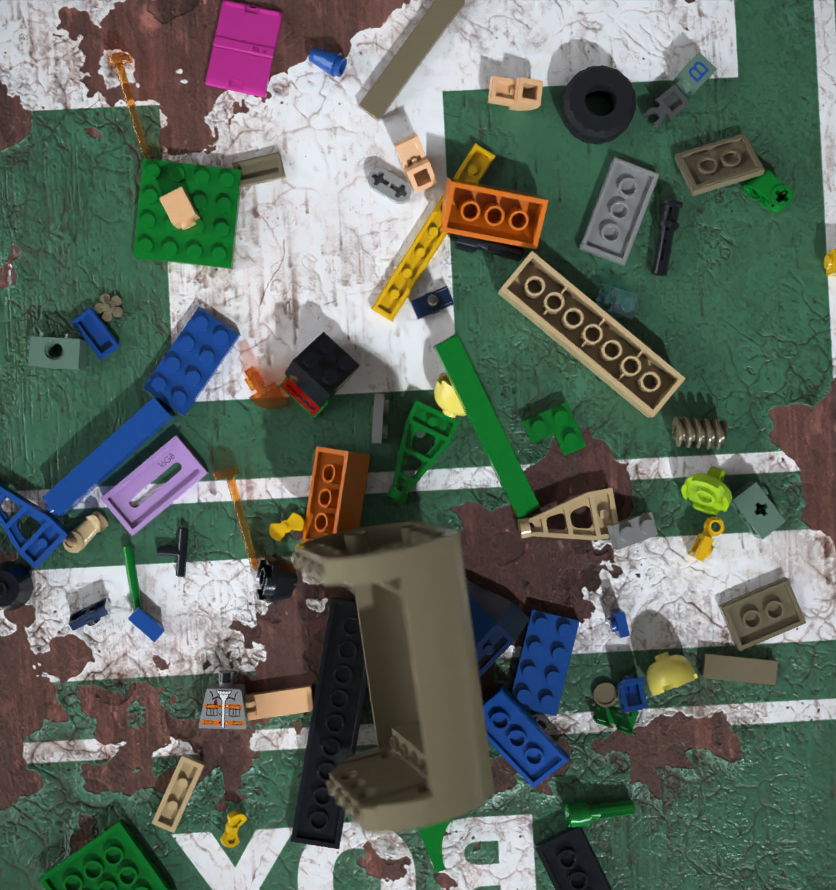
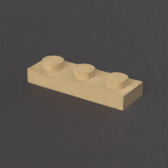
(178, 793)

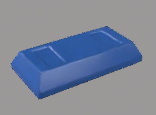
(95, 333)

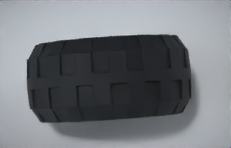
(608, 84)

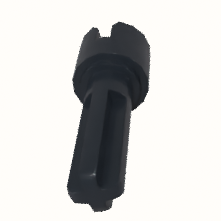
(504, 250)

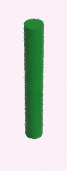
(132, 577)

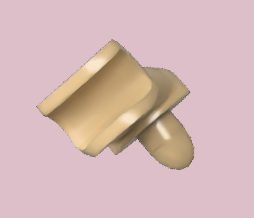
(85, 532)

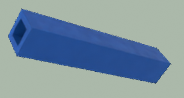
(108, 457)

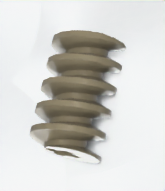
(699, 431)

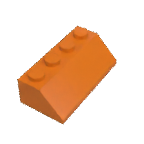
(492, 213)
(335, 492)

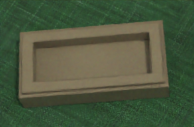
(261, 169)

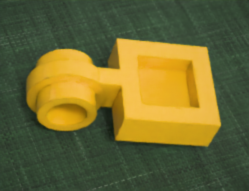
(703, 545)

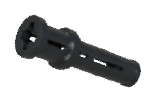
(670, 225)

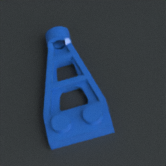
(44, 541)

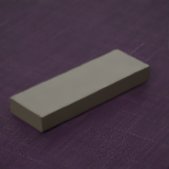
(739, 668)

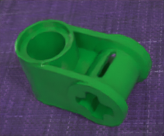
(767, 189)

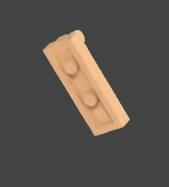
(279, 702)

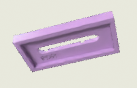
(120, 496)

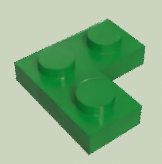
(559, 422)

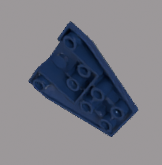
(494, 624)

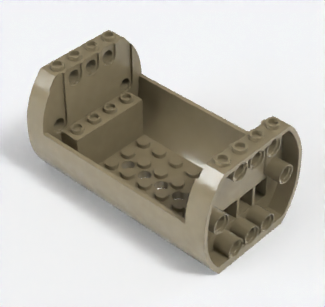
(418, 671)

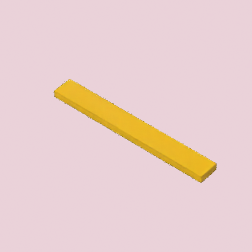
(427, 241)

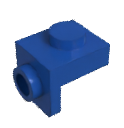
(631, 693)

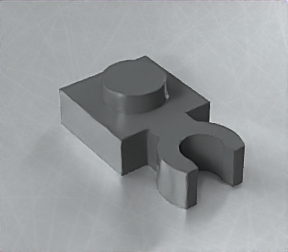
(668, 105)

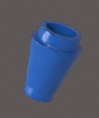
(328, 61)

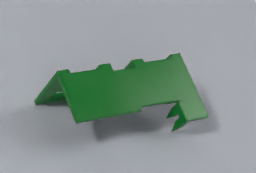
(621, 720)

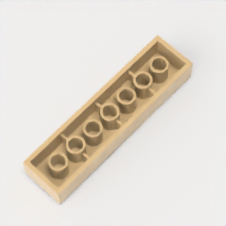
(591, 335)

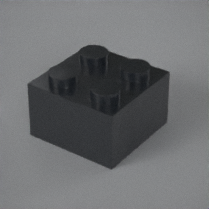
(321, 369)

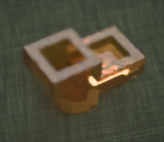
(267, 397)

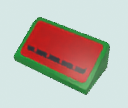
(301, 398)

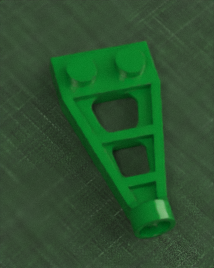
(432, 422)

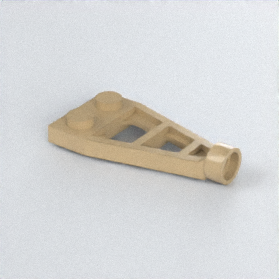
(602, 513)

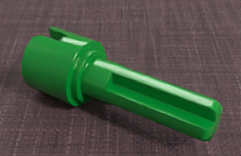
(581, 813)

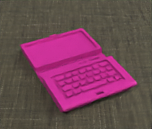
(244, 48)

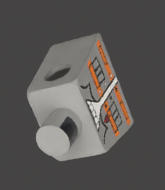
(224, 704)

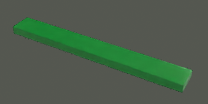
(486, 425)

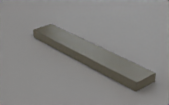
(410, 57)

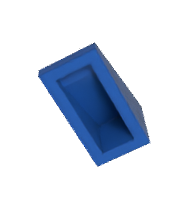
(147, 624)

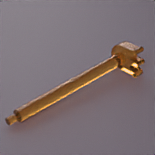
(118, 61)
(229, 475)

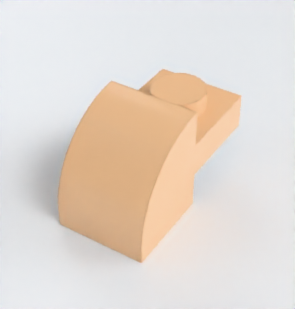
(518, 94)
(415, 163)

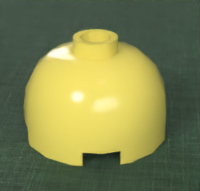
(447, 398)
(669, 673)

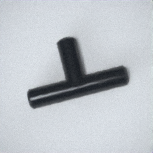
(179, 552)

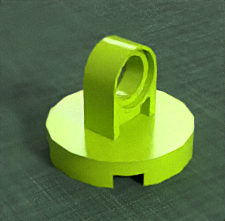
(708, 491)

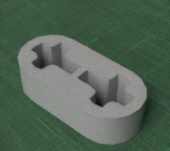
(392, 180)

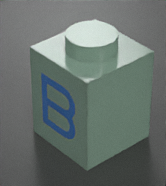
(694, 75)

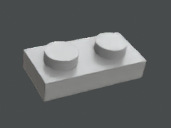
(381, 407)
(632, 530)

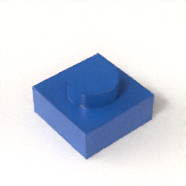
(619, 623)

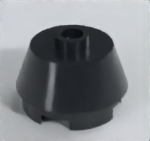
(276, 579)
(15, 586)

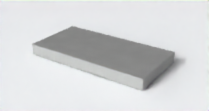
(619, 211)

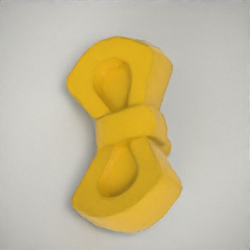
(294, 522)
(230, 836)

